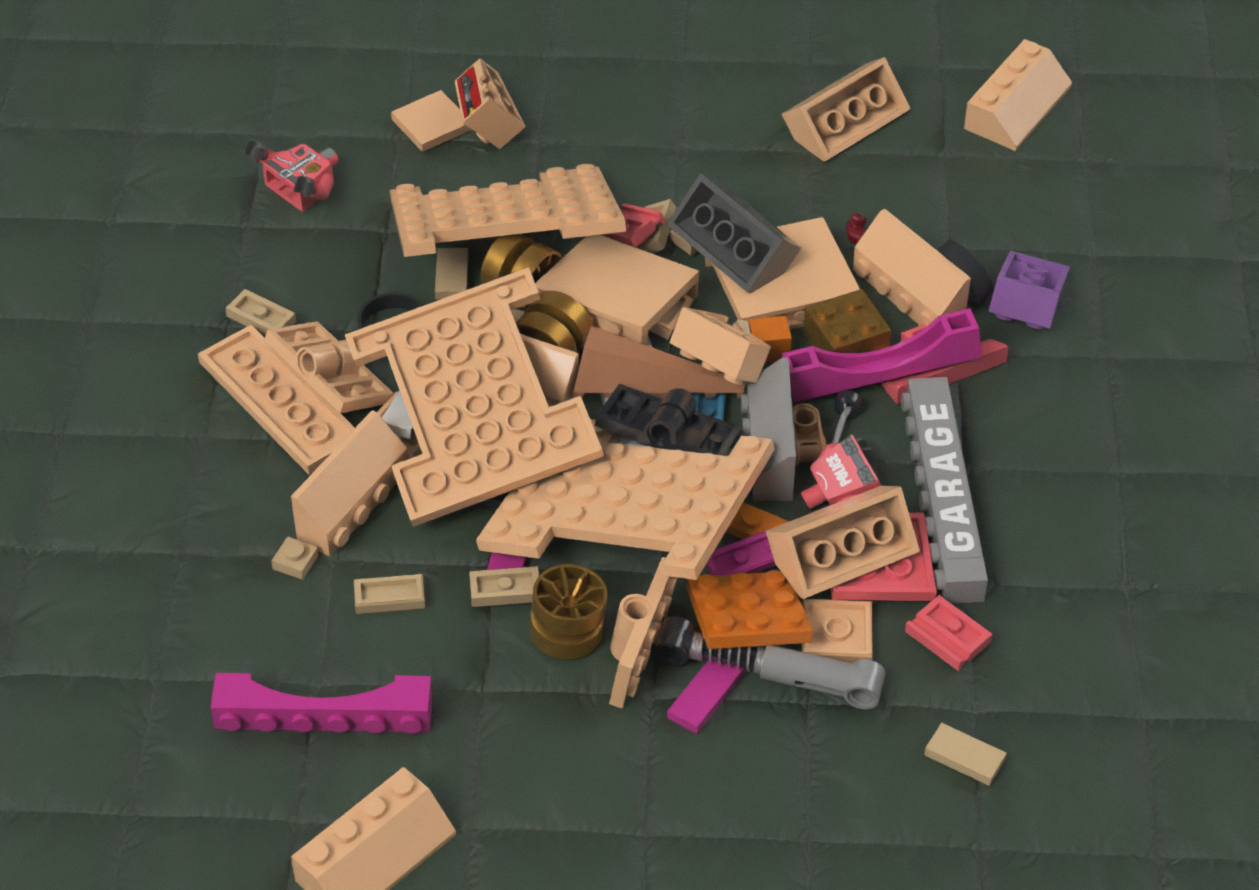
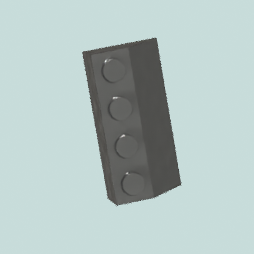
(732, 234)

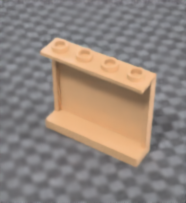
(812, 277)
(620, 285)

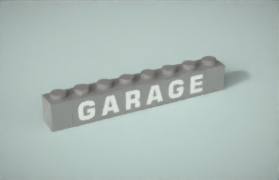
(944, 491)

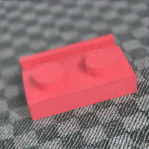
(639, 225)
(948, 632)

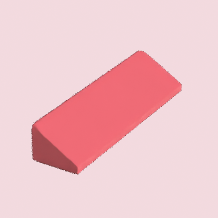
(993, 354)

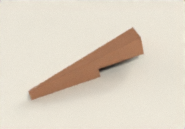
(618, 360)

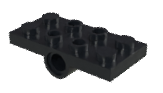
(666, 422)

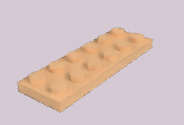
(277, 397)

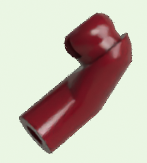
(855, 227)

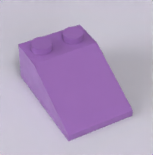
(1028, 290)

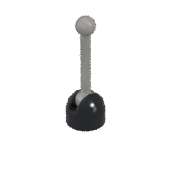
(846, 406)

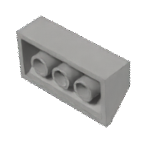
(771, 417)

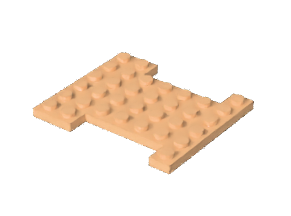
(565, 200)
(474, 399)
(633, 500)

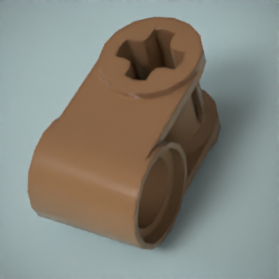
(807, 433)

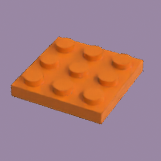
(748, 610)

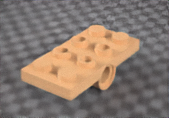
(328, 366)
(635, 631)

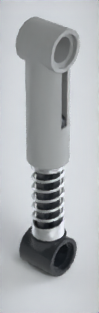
(856, 682)

